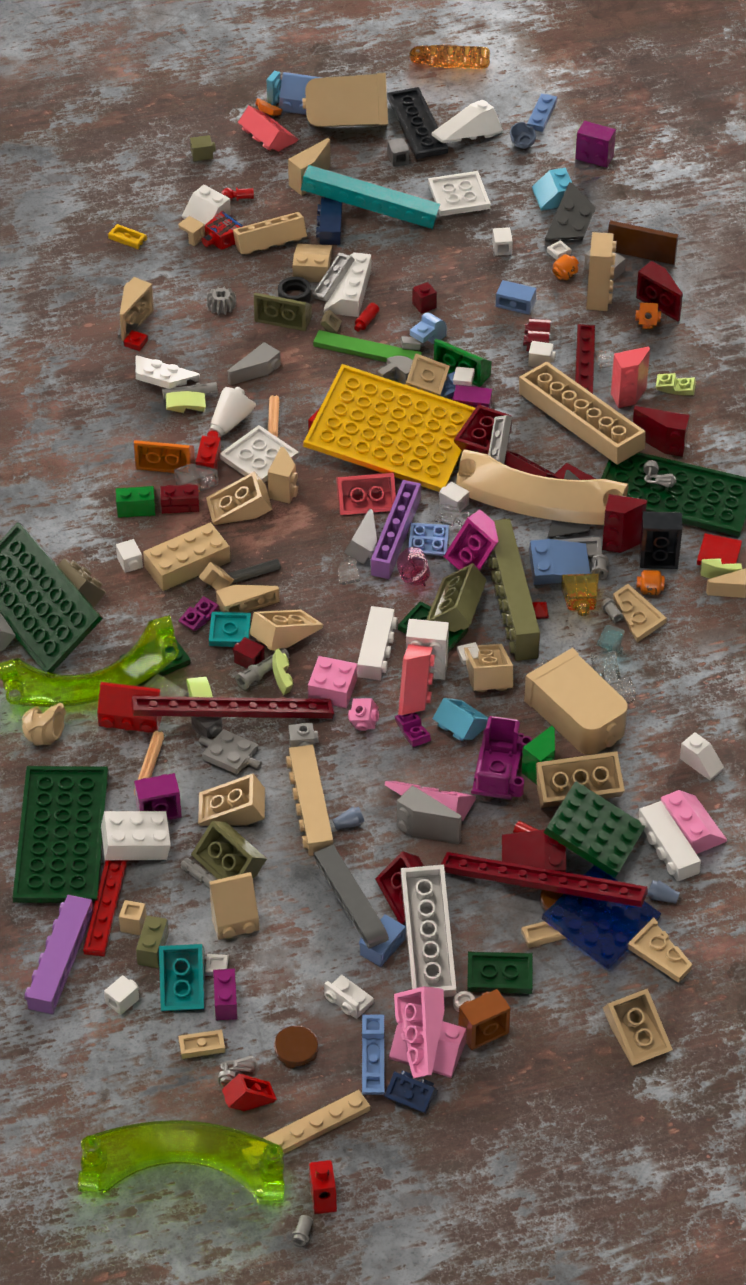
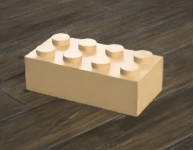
(601, 271)
(186, 556)

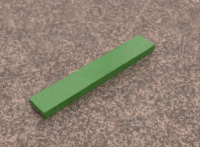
(360, 347)

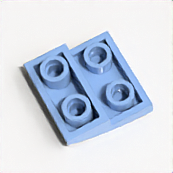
(429, 538)

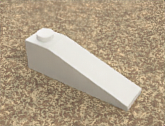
(473, 121)

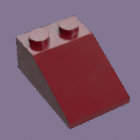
(658, 287)
(663, 429)
(534, 850)

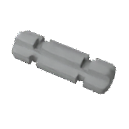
(197, 871)

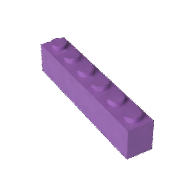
(395, 529)
(59, 954)

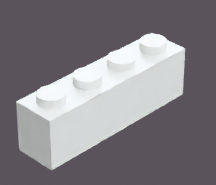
(376, 643)
(669, 841)

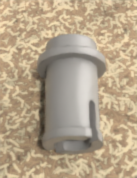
(608, 605)
(300, 1236)

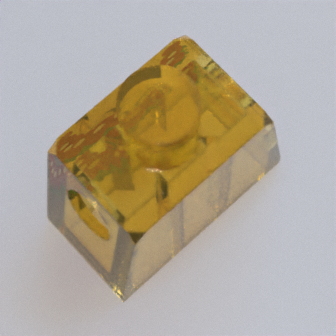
(580, 592)

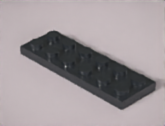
(416, 122)

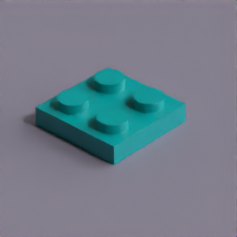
(229, 628)

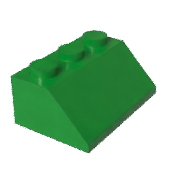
(458, 357)

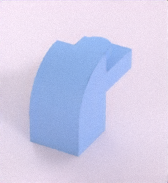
(429, 329)

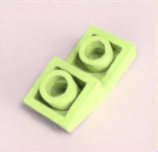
(670, 384)
(185, 399)
(713, 568)
(280, 665)
(198, 687)

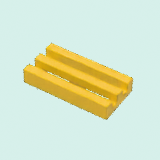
(135, 241)

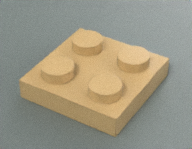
(427, 374)

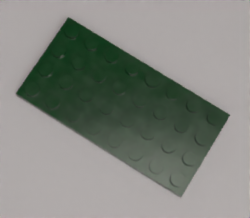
(701, 494)
(41, 601)
(60, 833)

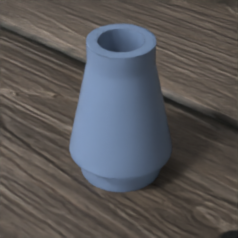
(349, 818)
(662, 892)

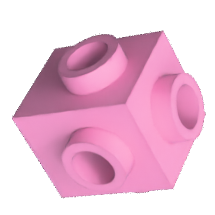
(363, 714)

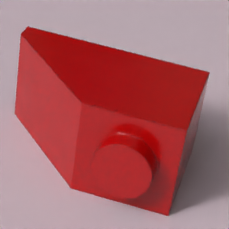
(248, 1093)

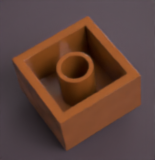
(484, 1018)

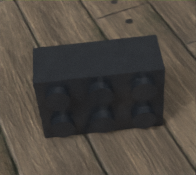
(660, 540)

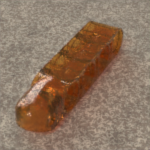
(451, 56)

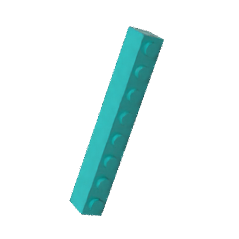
(370, 196)

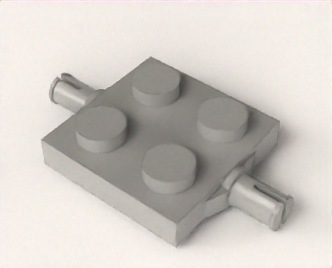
(230, 752)

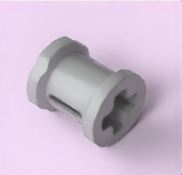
(600, 564)

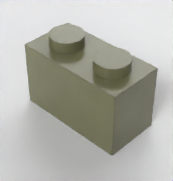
(152, 936)

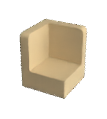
(194, 228)
(216, 577)
(132, 917)

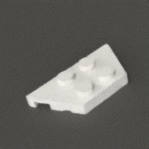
(162, 374)

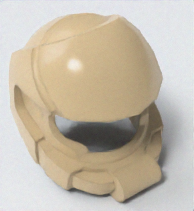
(40, 727)

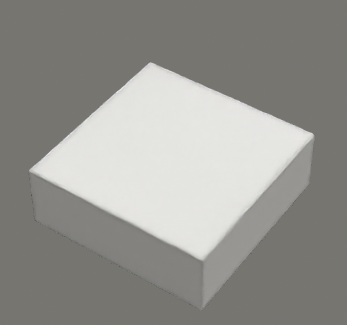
(558, 249)
(463, 376)
(473, 650)
(215, 962)

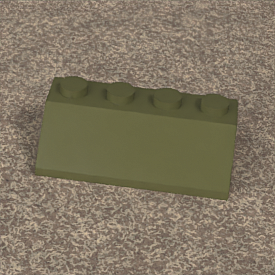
(458, 598)

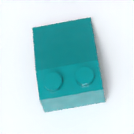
(182, 977)

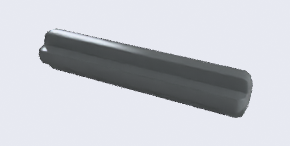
(255, 570)

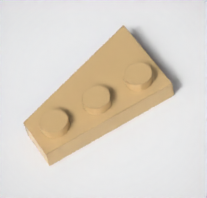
(638, 612)
(658, 950)

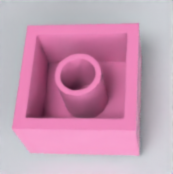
(333, 681)

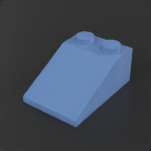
(556, 558)

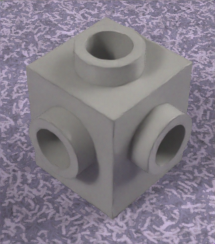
(302, 735)

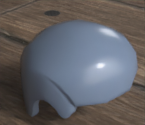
(522, 135)

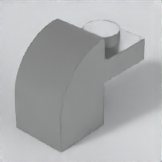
(396, 369)

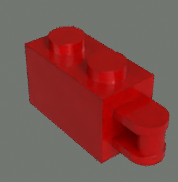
(209, 450)

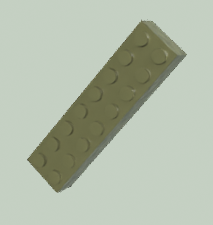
(513, 594)

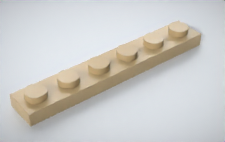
(320, 1122)

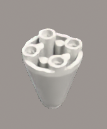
(231, 410)

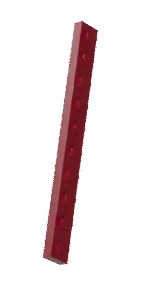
(232, 707)
(545, 879)

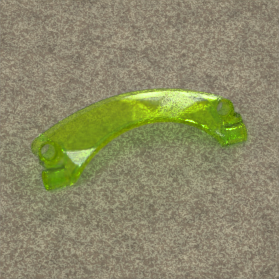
(135, 667)
(150, 1144)

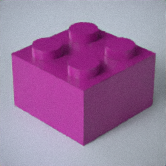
(595, 144)
(159, 794)

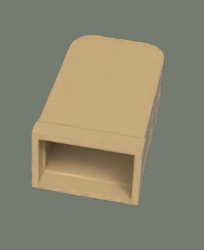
(347, 101)
(577, 702)

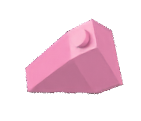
(454, 800)
(421, 1018)

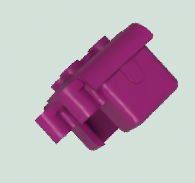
(500, 760)

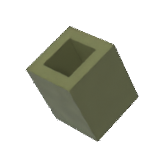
(202, 148)

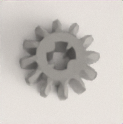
(221, 300)

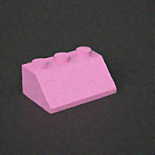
(693, 821)
(449, 1048)

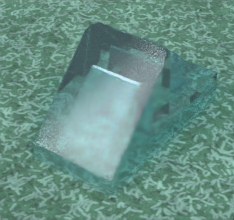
(611, 639)

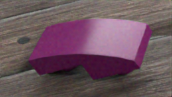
(199, 615)
(412, 729)

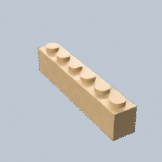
(310, 798)

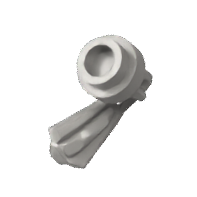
(651, 468)
(244, 1064)

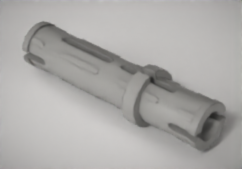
(208, 388)

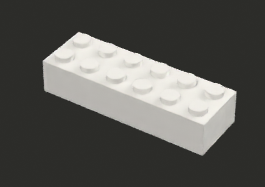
(428, 928)

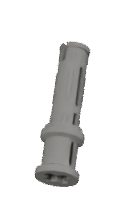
(256, 672)

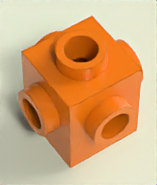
(651, 308)

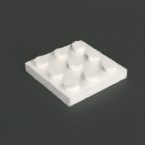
(459, 193)
(255, 452)

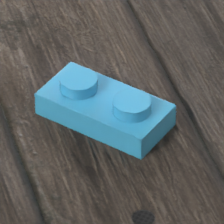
(273, 88)

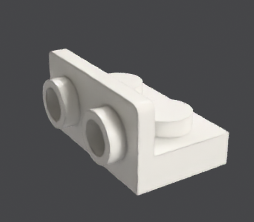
(348, 996)

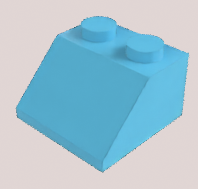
(551, 188)
(460, 719)

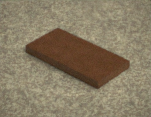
(644, 242)

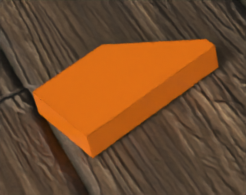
(268, 108)

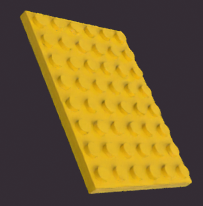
(389, 428)

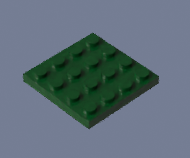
(594, 829)

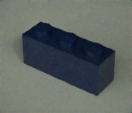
(329, 222)

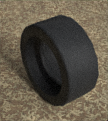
(295, 283)

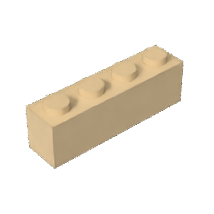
(269, 233)

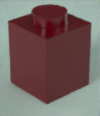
(424, 297)
(248, 653)

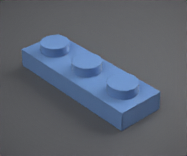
(542, 112)

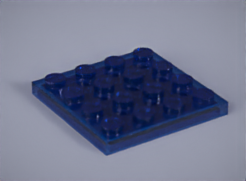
(599, 925)

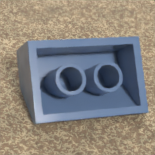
(293, 91)

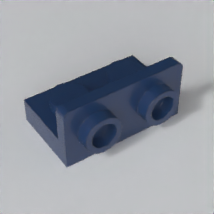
(410, 1091)

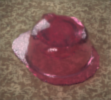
(413, 566)

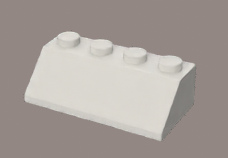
(351, 290)

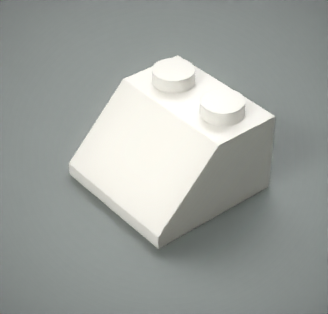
(206, 204)

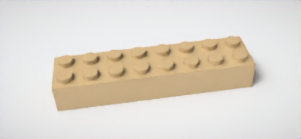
(582, 412)

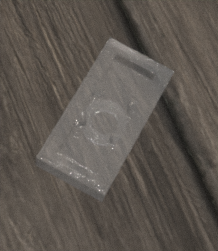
(167, 688)

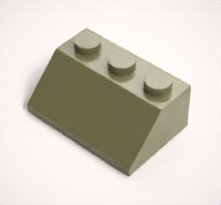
(282, 312)
(227, 852)

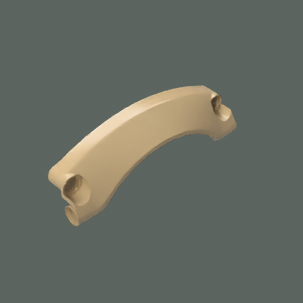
(533, 494)

